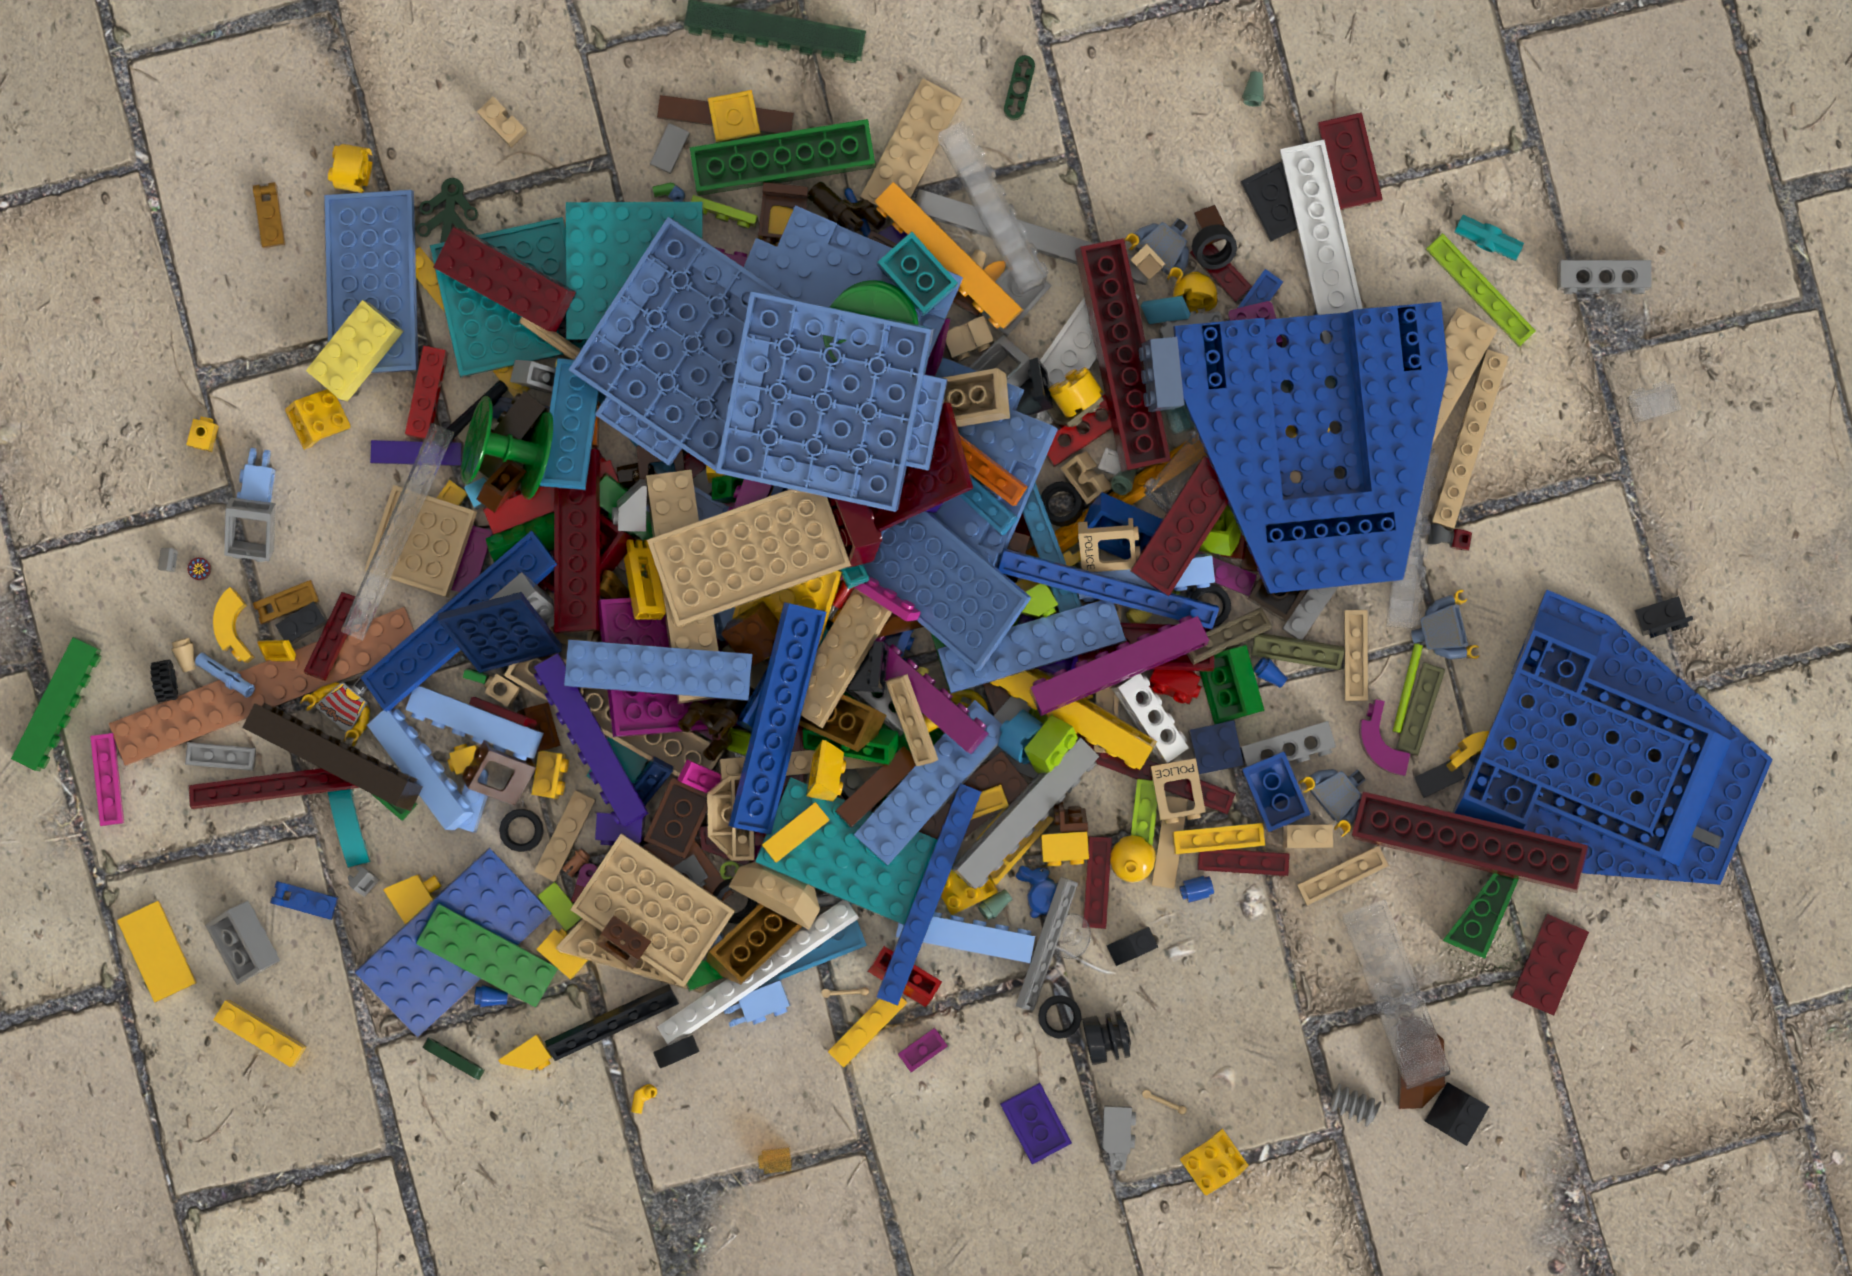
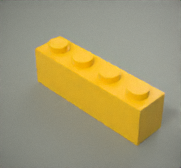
(259, 1033)

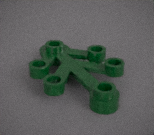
(447, 215)

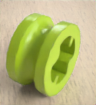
(723, 870)

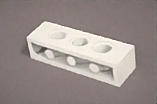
(1126, 693)

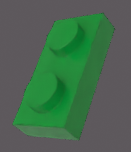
(703, 976)

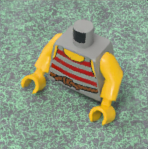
(343, 706)

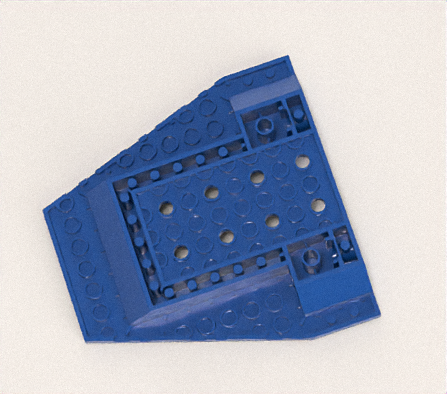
(1387, 404)
(1610, 682)

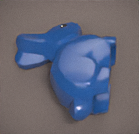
(1041, 889)

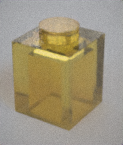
(775, 1160)

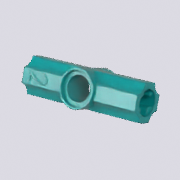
(1489, 237)

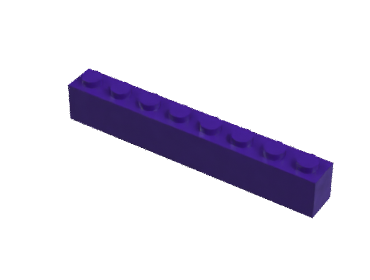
(591, 741)

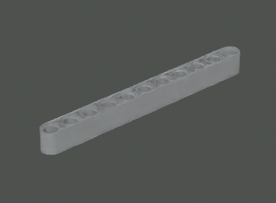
(1045, 240)

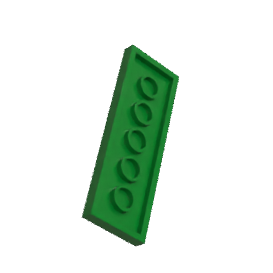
(486, 955)

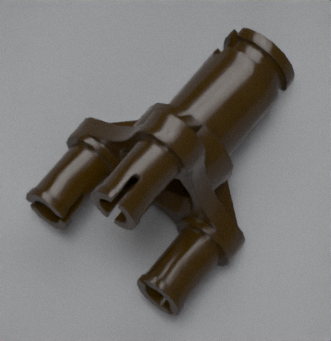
(843, 211)
(718, 719)

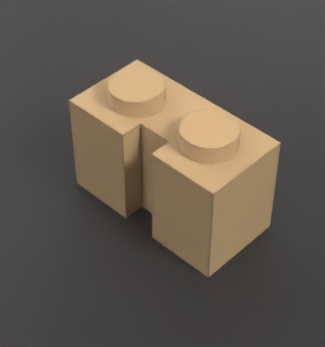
(495, 116)
(969, 338)
(1084, 478)

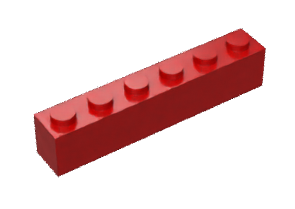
(521, 510)

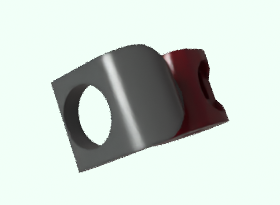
(1457, 539)

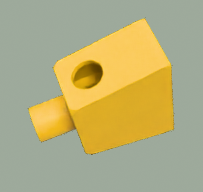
(412, 895)

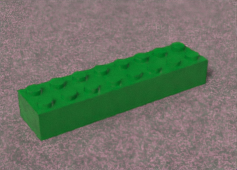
(782, 157)

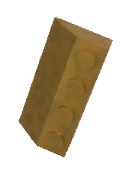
(849, 724)
(751, 944)

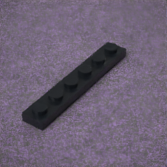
(611, 1022)

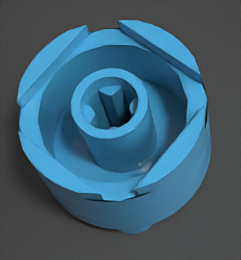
(1017, 735)

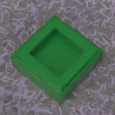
(474, 675)

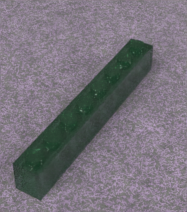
(774, 30)

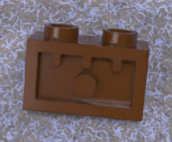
(545, 724)
(1070, 819)

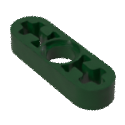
(1017, 70)
(453, 1058)

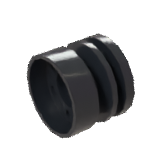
(1106, 1037)

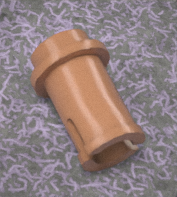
(577, 861)

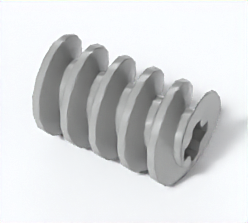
(1354, 1105)

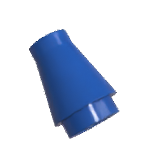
(1268, 671)
(489, 996)

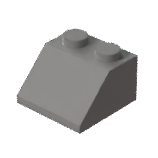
(631, 509)

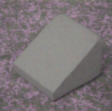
(167, 559)

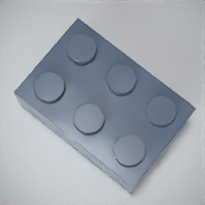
(1161, 374)

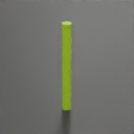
(1407, 688)

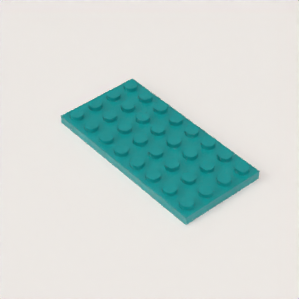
(843, 865)

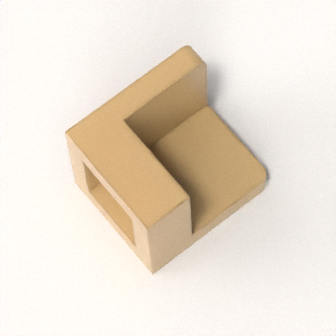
(1148, 262)

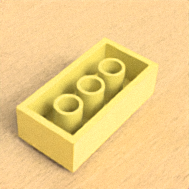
(354, 351)

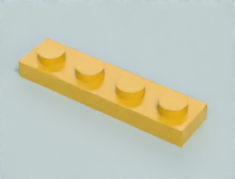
(1218, 838)
(864, 1030)

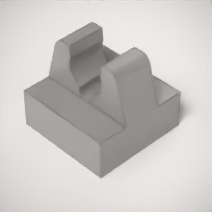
(363, 881)

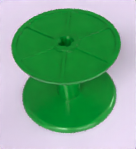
(876, 300)
(532, 454)

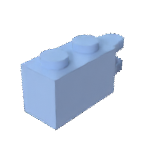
(257, 480)
(477, 802)
(760, 1003)

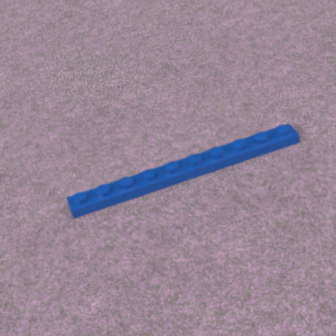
(1105, 587)
(928, 894)

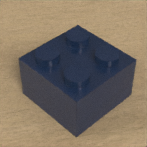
(1216, 747)

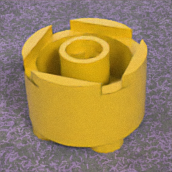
(350, 167)
(1076, 391)

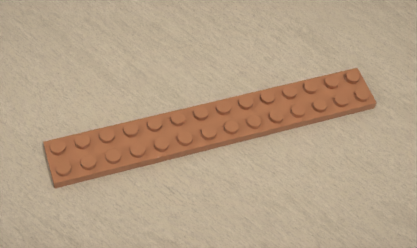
(274, 683)

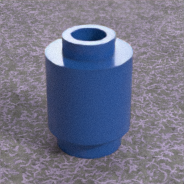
(1196, 888)

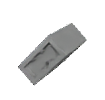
(997, 353)
(249, 510)

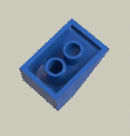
(1275, 792)

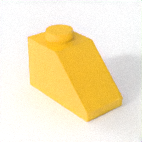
(528, 1055)

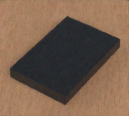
(1271, 201)

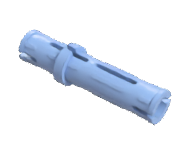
(231, 679)

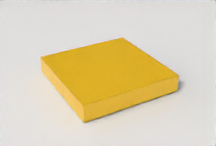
(734, 116)

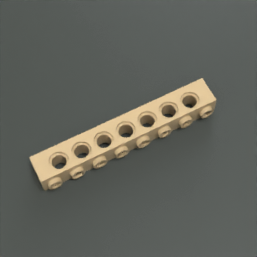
(1469, 439)

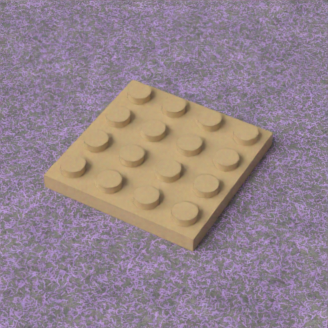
(433, 546)

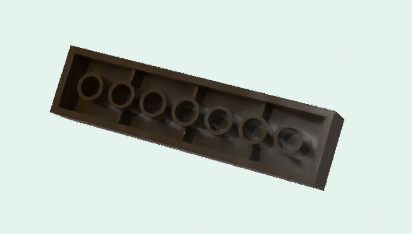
(333, 755)

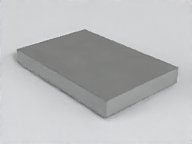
(1025, 301)

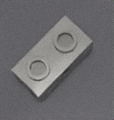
(533, 375)

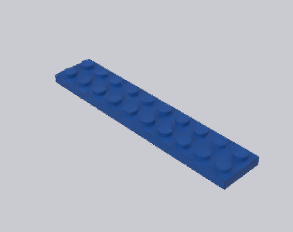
(431, 645)
(777, 718)

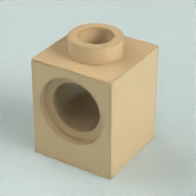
(511, 693)

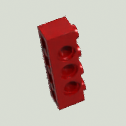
(426, 392)
(1078, 441)

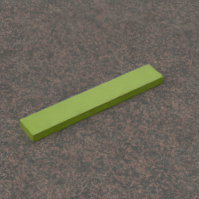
(1480, 290)

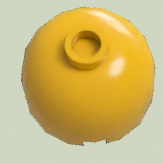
(1197, 291)
(1132, 858)

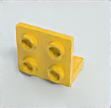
(317, 417)
(549, 774)
(960, 896)
(1214, 1162)

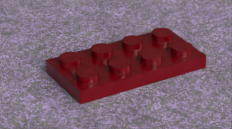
(1350, 160)
(1550, 964)

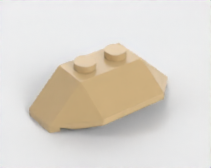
(734, 842)
(777, 892)

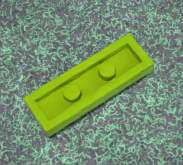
(725, 213)
(1144, 810)

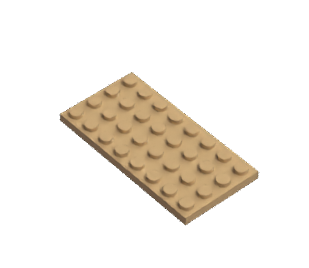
(747, 554)

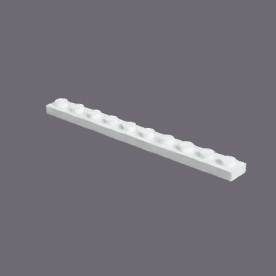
(730, 992)

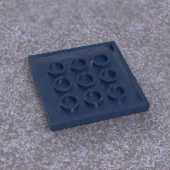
(500, 632)

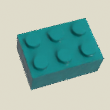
(917, 273)

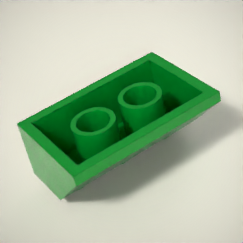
(1232, 686)

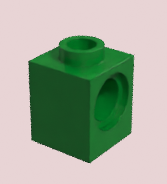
(724, 488)

